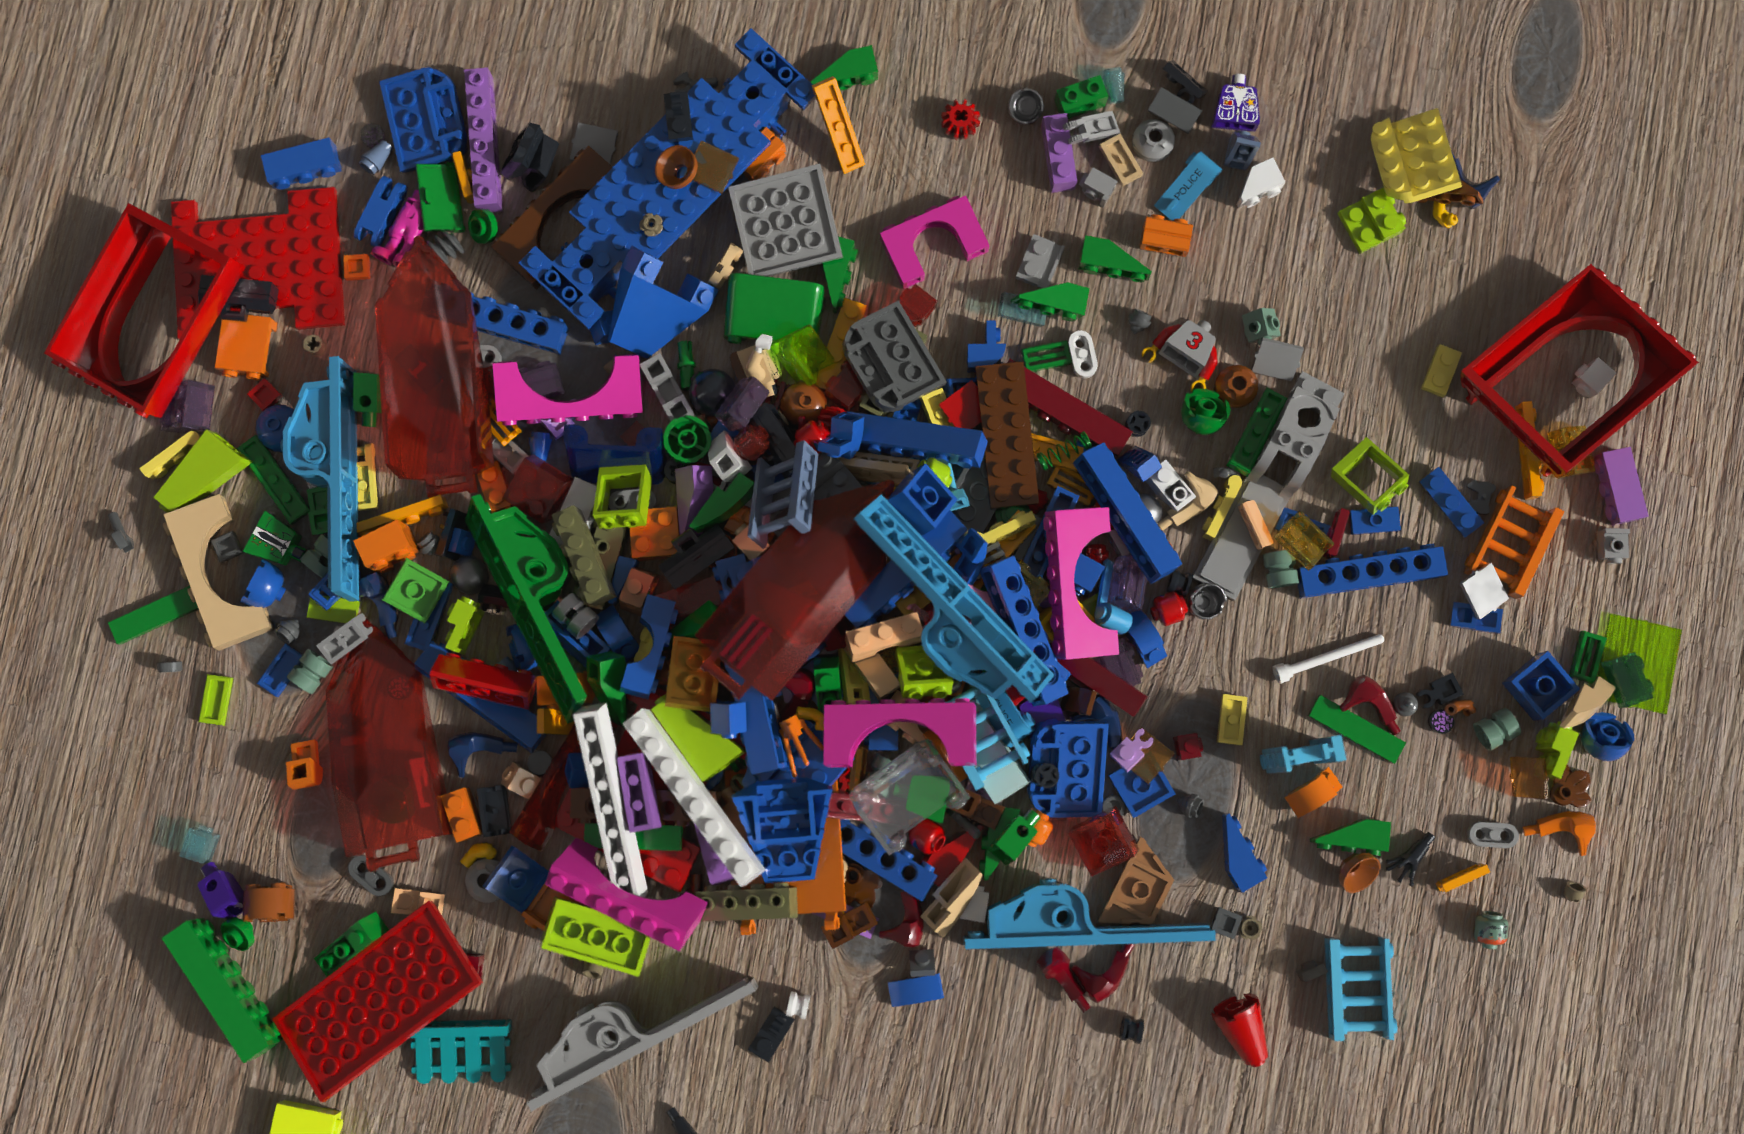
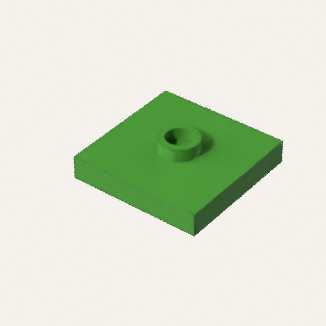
(415, 590)

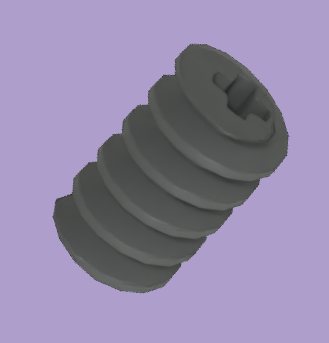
(446, 246)

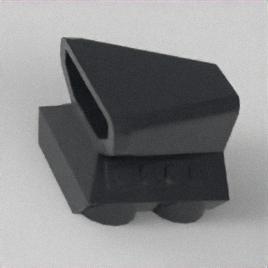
(530, 157)

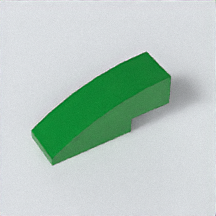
(723, 504)

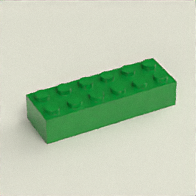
(223, 988)

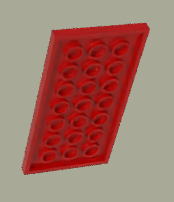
(377, 1001)

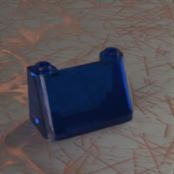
(587, 458)

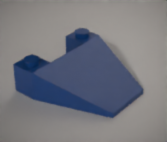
(649, 315)

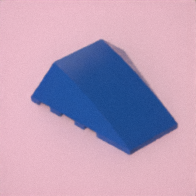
(785, 825)

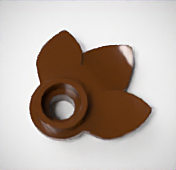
(1574, 786)
(863, 887)

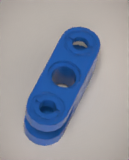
(380, 211)

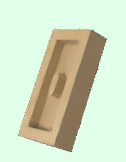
(1121, 160)

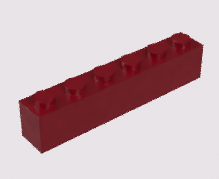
(1073, 414)

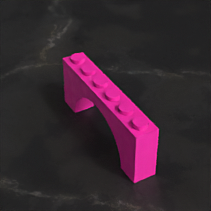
(616, 396)
(1066, 537)
(849, 724)
(663, 920)

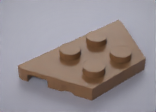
(1138, 889)

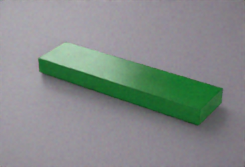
(1256, 432)
(274, 480)
(152, 616)
(1356, 729)
(663, 838)

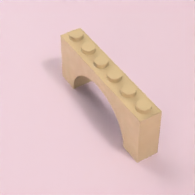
(191, 533)

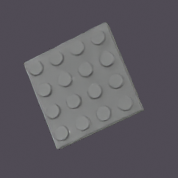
(785, 221)

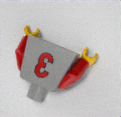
(1189, 348)

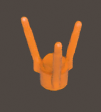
(791, 729)

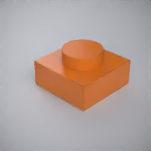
(356, 267)

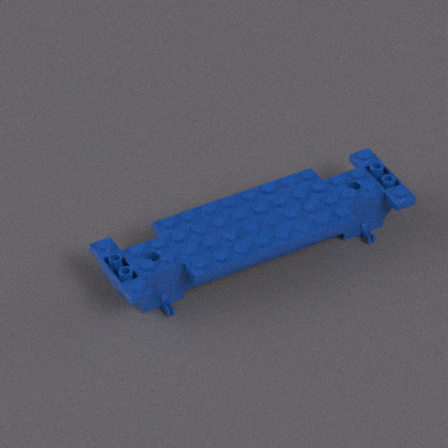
(631, 188)

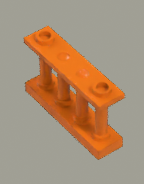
(1538, 541)

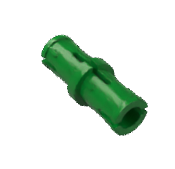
(686, 364)

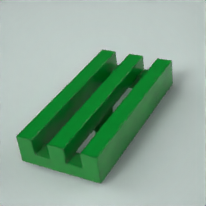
(1068, 361)
(1578, 655)

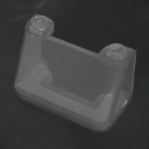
(907, 794)

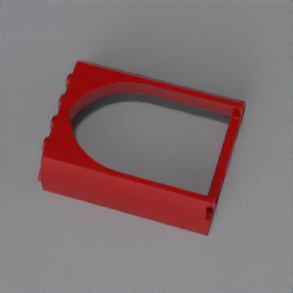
(1581, 304)
(93, 324)

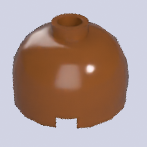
(802, 401)

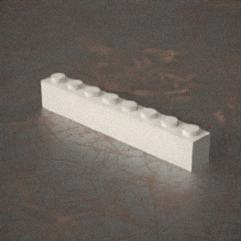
(607, 795)
(694, 797)

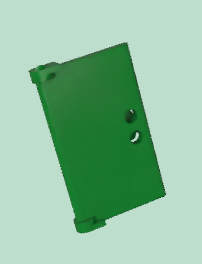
(440, 188)

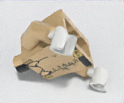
(761, 363)

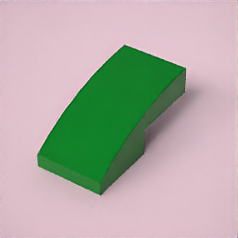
(318, 510)

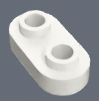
(1082, 355)

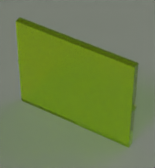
(1655, 645)

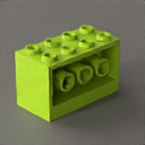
(593, 937)

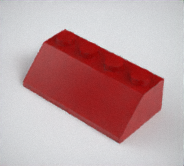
(483, 681)

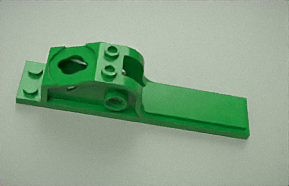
(530, 580)

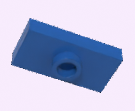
(1365, 523)

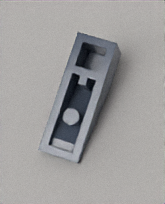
(1241, 150)

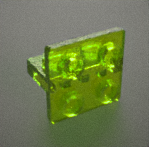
(803, 354)

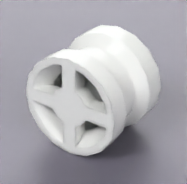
(798, 1005)

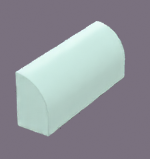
(1005, 780)

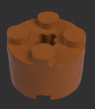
(268, 904)

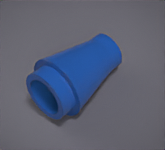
(540, 444)

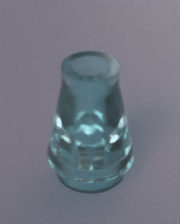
(1114, 84)

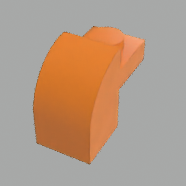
(304, 768)
(1313, 793)

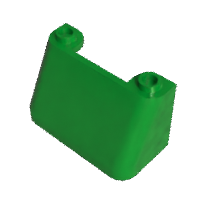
(770, 307)

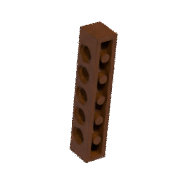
(583, 809)

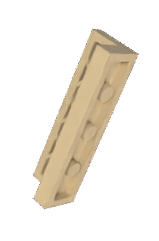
(879, 467)

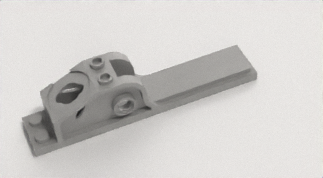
(1232, 550)
(594, 1052)

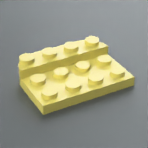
(1414, 157)

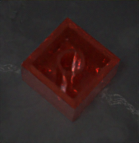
(538, 488)
(1103, 841)

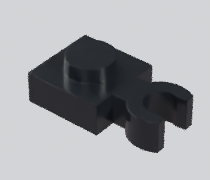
(1442, 690)

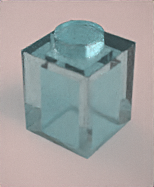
(200, 844)

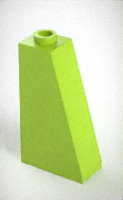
(201, 472)
(692, 734)

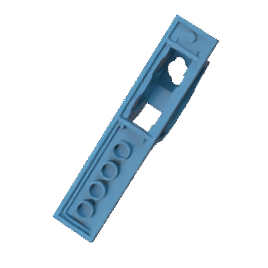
(326, 457)
(949, 637)
(1039, 925)

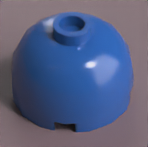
(271, 425)
(264, 586)
(519, 649)
(1606, 737)

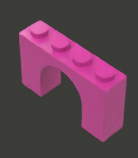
(954, 216)

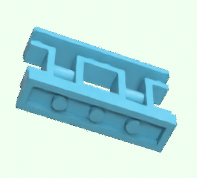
(1320, 751)

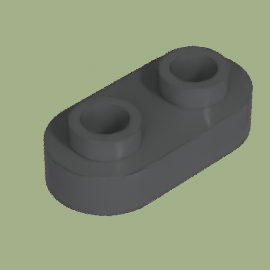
(368, 879)

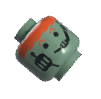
(1491, 929)

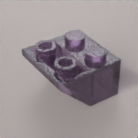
(189, 408)

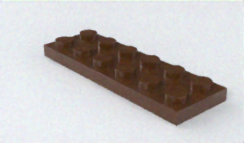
(1008, 433)

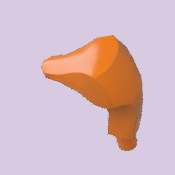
(1578, 823)

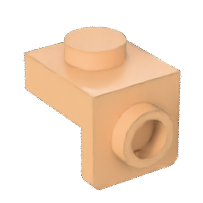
(520, 780)

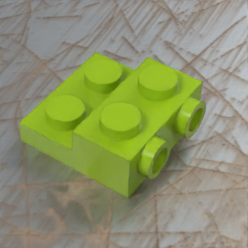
(1372, 220)
(466, 617)
(920, 675)
(1557, 747)

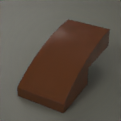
(1078, 700)
(981, 810)
(851, 924)

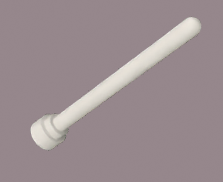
(1284, 672)

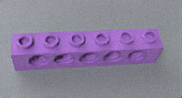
(483, 139)

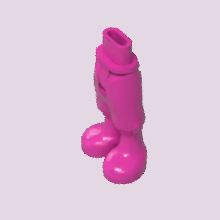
(405, 227)

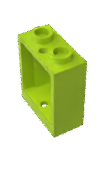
(1354, 458)
(612, 478)

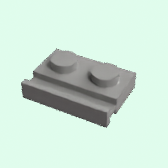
(1040, 262)

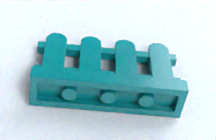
(448, 1043)

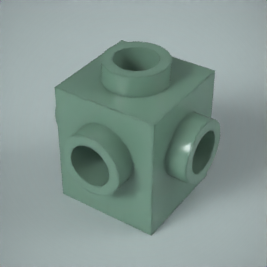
(1261, 324)

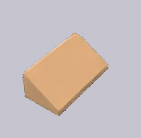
(1255, 524)

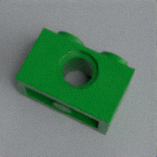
(1081, 97)

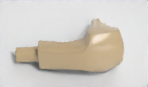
(1205, 495)

